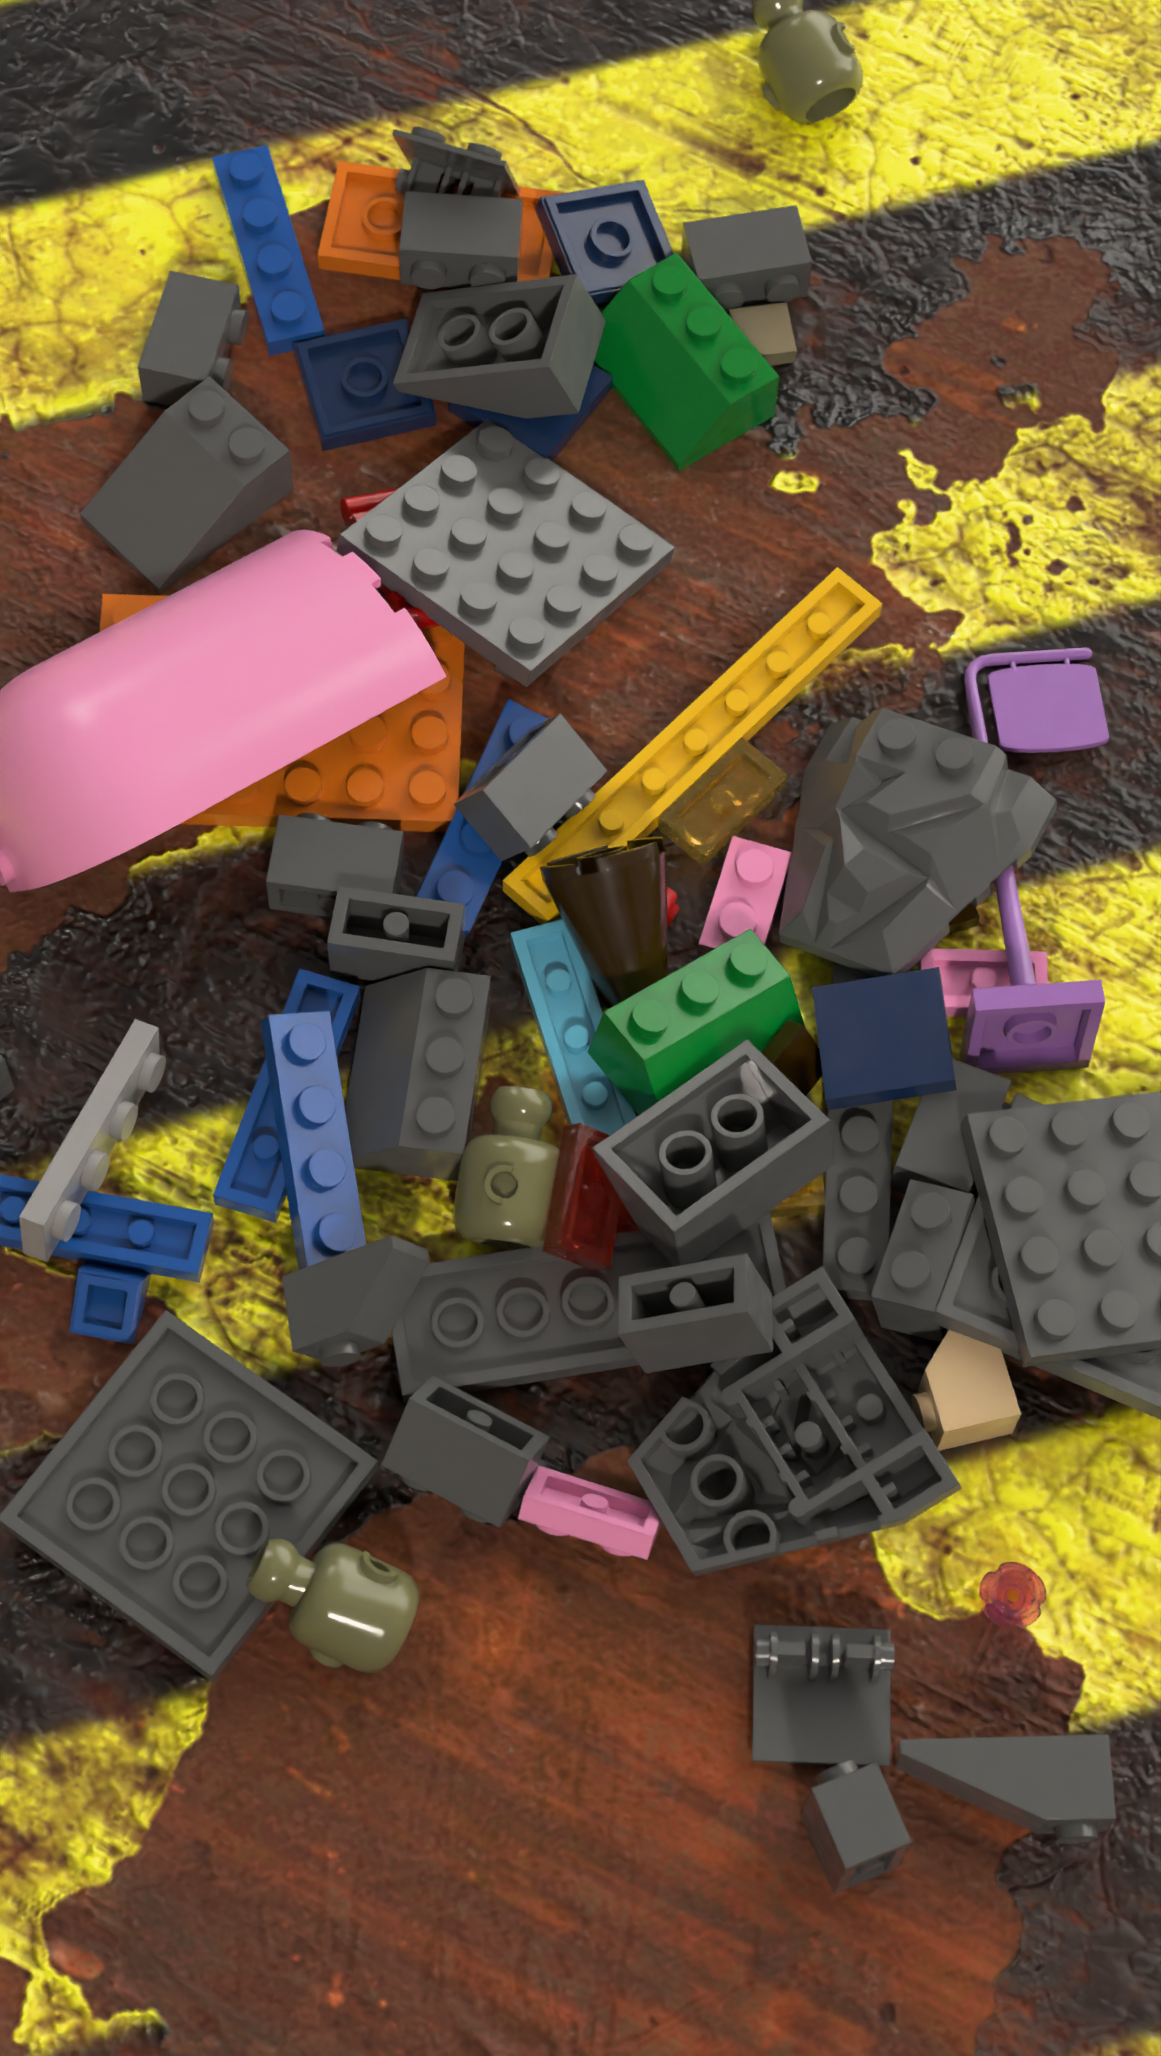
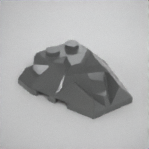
(900, 837)
(791, 1444)

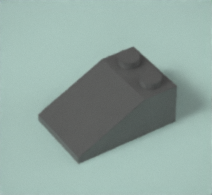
(504, 347)
(189, 486)

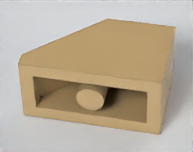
(965, 1393)

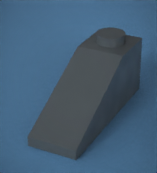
(1029, 1780)

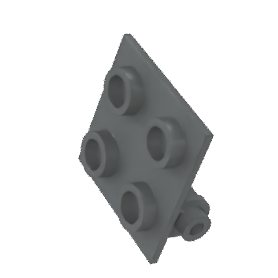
(433, 159)
(821, 1695)

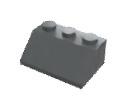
(417, 1072)
(716, 1155)

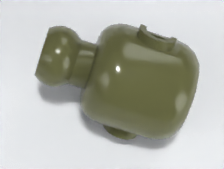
(805, 61)
(508, 1174)
(340, 1602)

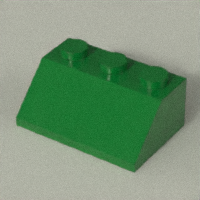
(683, 363)
(694, 1019)

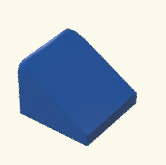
(108, 1302)

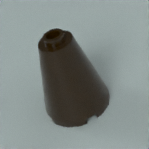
(615, 913)

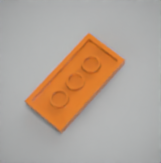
(367, 217)

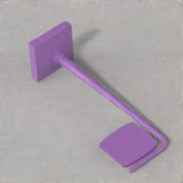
(1028, 1022)

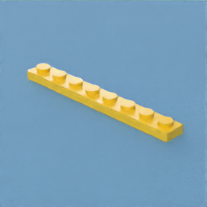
(723, 714)

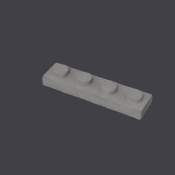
(85, 1152)

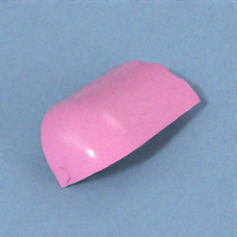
(195, 703)

